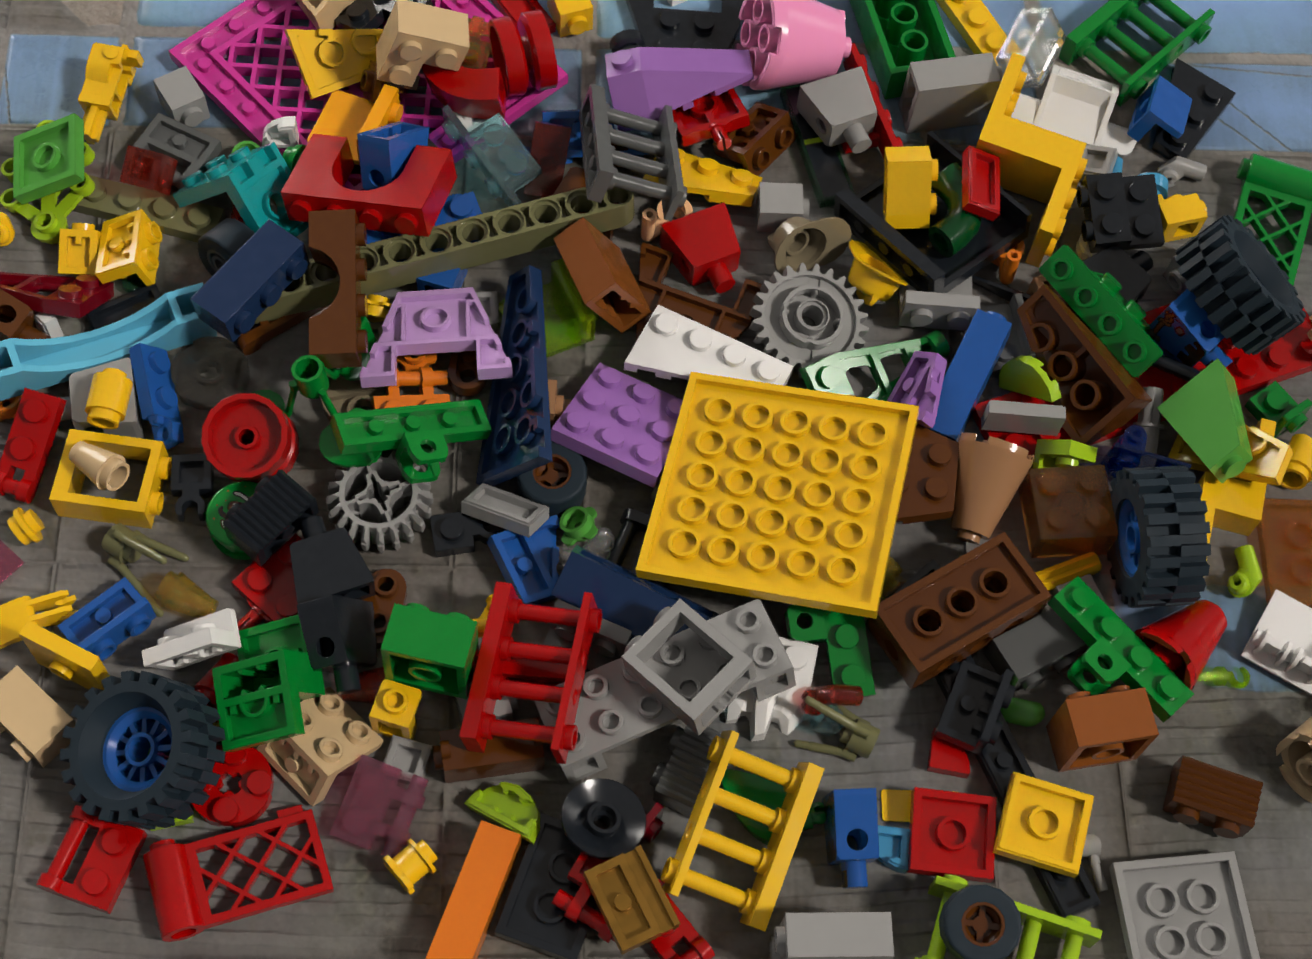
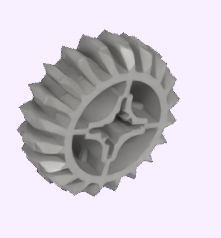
(352, 513)

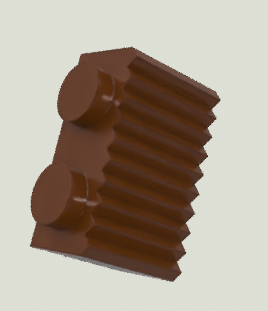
(1212, 797)

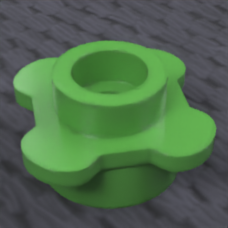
(578, 525)

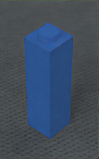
(970, 372)

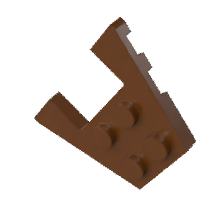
(728, 321)
(929, 478)

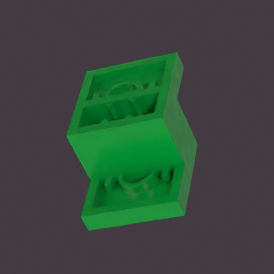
(265, 687)

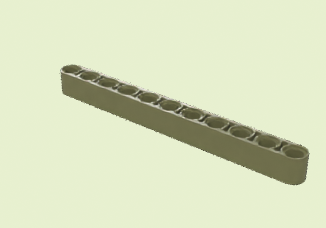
(458, 250)

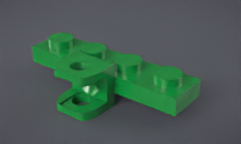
(415, 431)
(844, 641)
(1115, 651)

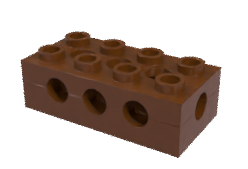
(960, 585)

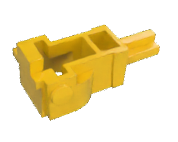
(106, 80)

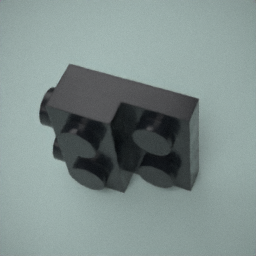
(1120, 212)

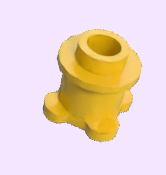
(411, 864)

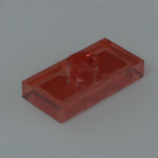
(550, 151)

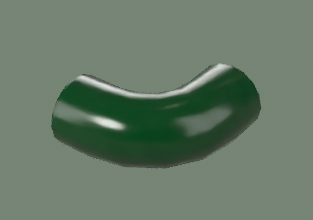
(958, 225)

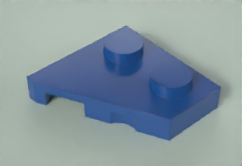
(529, 561)

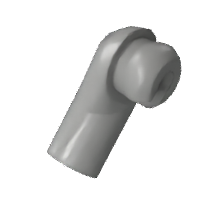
(1181, 166)

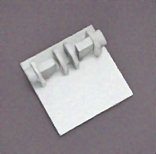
(1284, 641)

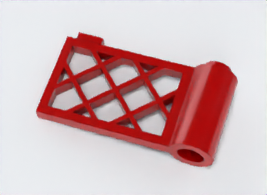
(178, 879)

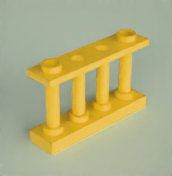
(783, 822)

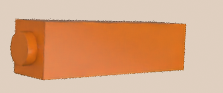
(476, 893)

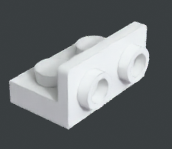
(195, 641)

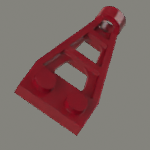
(70, 295)

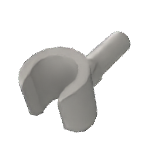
(1092, 850)

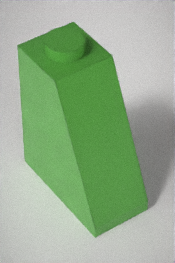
(1211, 420)

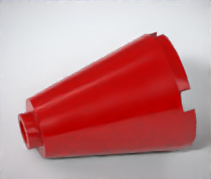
(1186, 638)

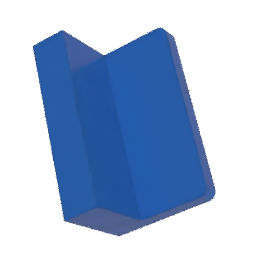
(1160, 105)

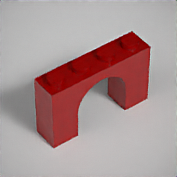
(401, 207)

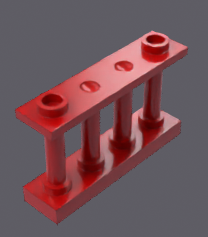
(499, 646)

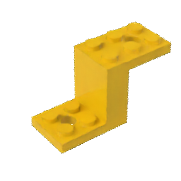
(1032, 160)

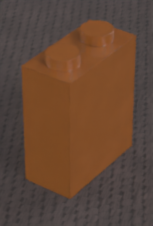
(602, 275)

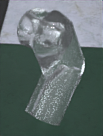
(600, 544)

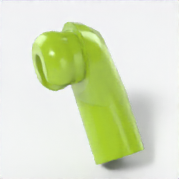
(1248, 574)

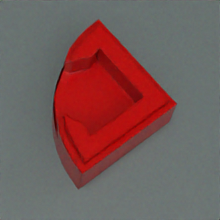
(947, 758)

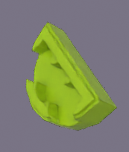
(1028, 378)
(509, 808)

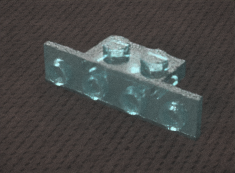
(496, 153)

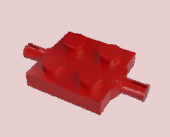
(711, 118)
(268, 589)

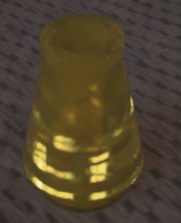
(184, 596)

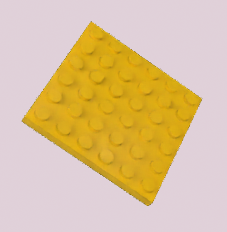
(780, 494)

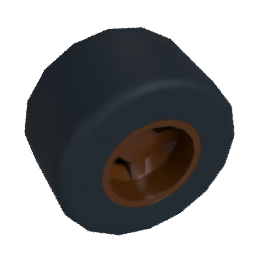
(567, 471)
(990, 915)

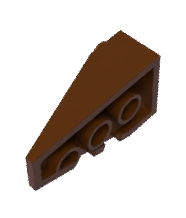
(1091, 380)

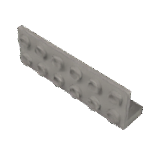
(619, 709)

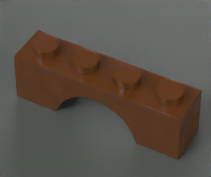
(337, 331)

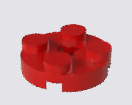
(254, 791)

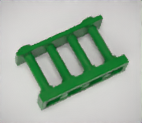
(1104, 25)

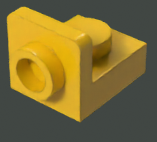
(78, 249)
(395, 710)

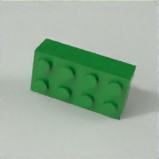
(900, 34)

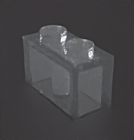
(1038, 38)

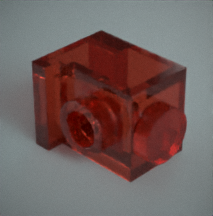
(148, 170)

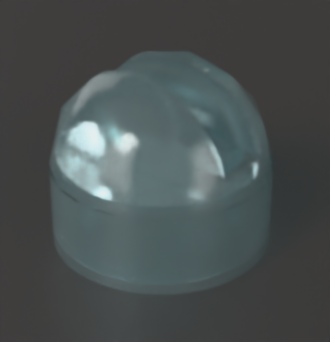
(825, 725)

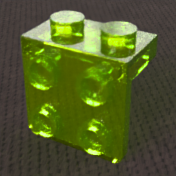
(565, 314)

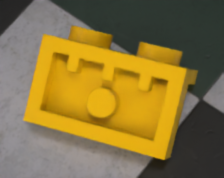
(129, 247)

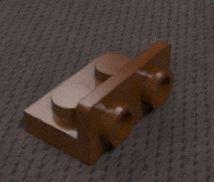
(762, 141)

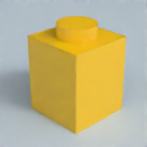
(571, 16)

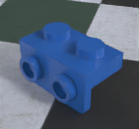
(109, 620)

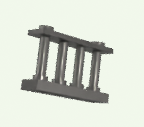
(601, 156)

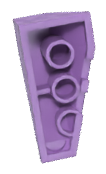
(652, 77)

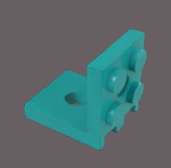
(250, 182)

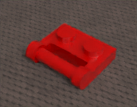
(104, 867)

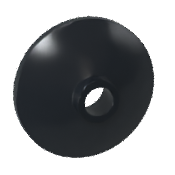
(605, 802)

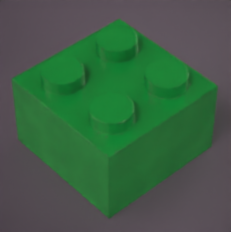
(430, 649)

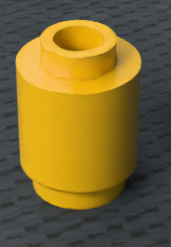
(108, 398)

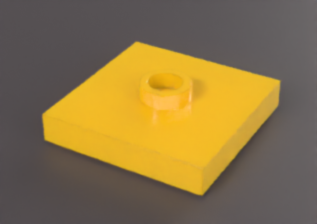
(64, 657)
(1043, 824)

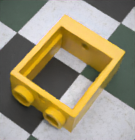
(69, 481)

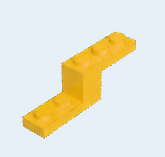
(1236, 502)

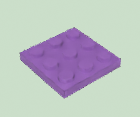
(620, 424)

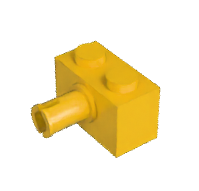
(908, 187)

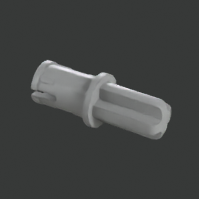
(1150, 418)

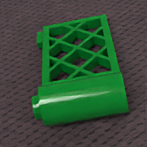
(1280, 185)

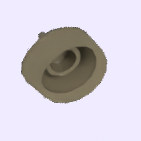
(809, 242)

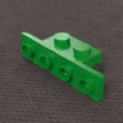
(1103, 309)

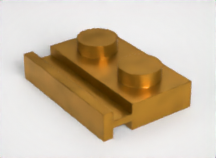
(631, 899)

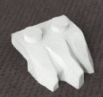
(783, 707)

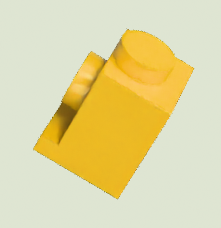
(1182, 216)

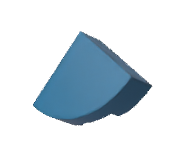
(894, 847)

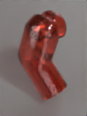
(832, 695)

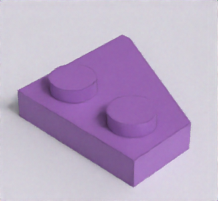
(921, 385)

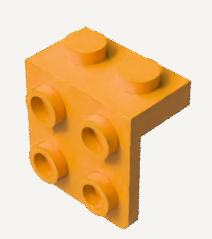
(349, 115)

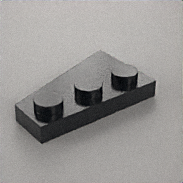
(1207, 105)

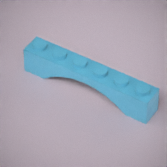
(47, 362)

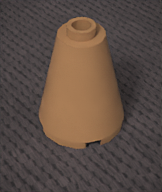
(986, 484)

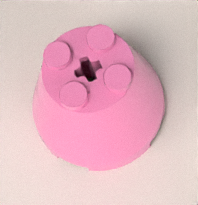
(792, 41)

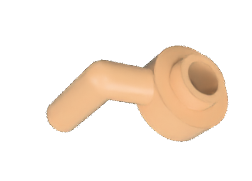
(653, 219)

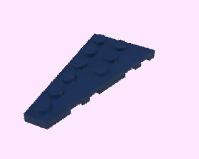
(519, 404)

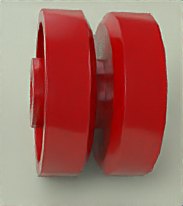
(524, 52)
(246, 419)

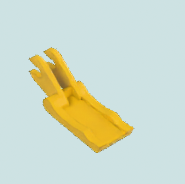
(22, 610)

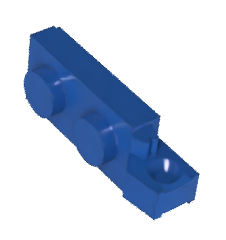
(157, 393)

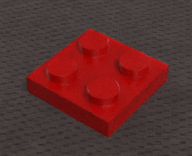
(952, 834)

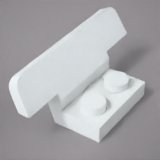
(1077, 109)

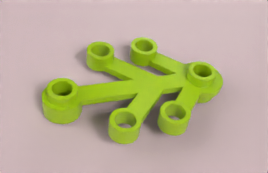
(51, 217)

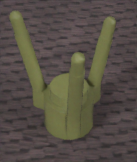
(129, 546)
(856, 735)

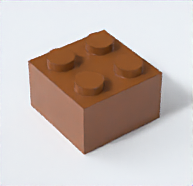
(1101, 728)

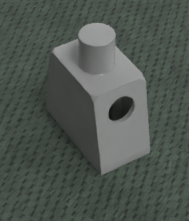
(840, 109)
(79, 390)

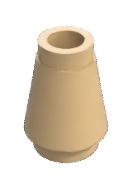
(101, 466)

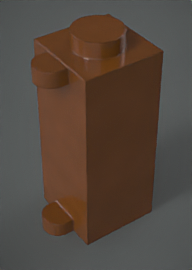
(500, 756)

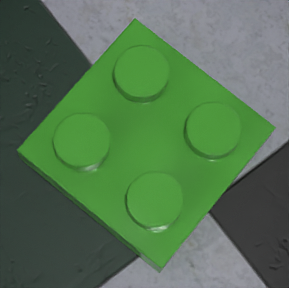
(48, 159)

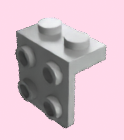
(938, 310)

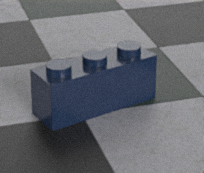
(251, 281)

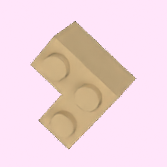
(420, 36)

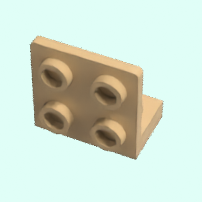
(331, 743)

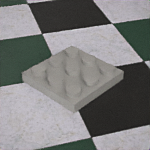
(1184, 908)

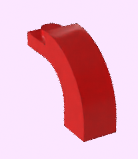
(469, 90)

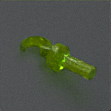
(1221, 676)

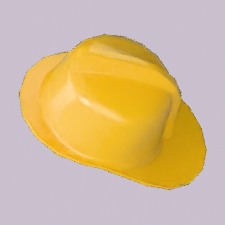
(872, 275)

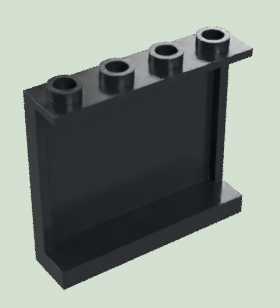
(911, 251)

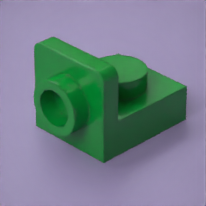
(1277, 405)

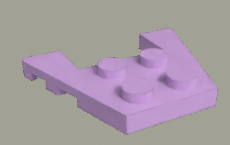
(435, 324)

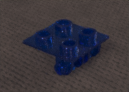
(1131, 453)

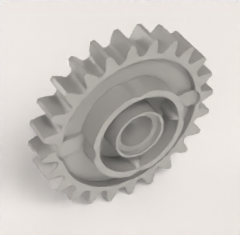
(812, 295)

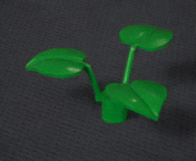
(313, 382)

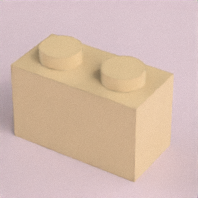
(32, 718)

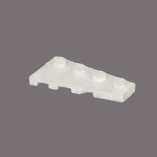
(677, 346)

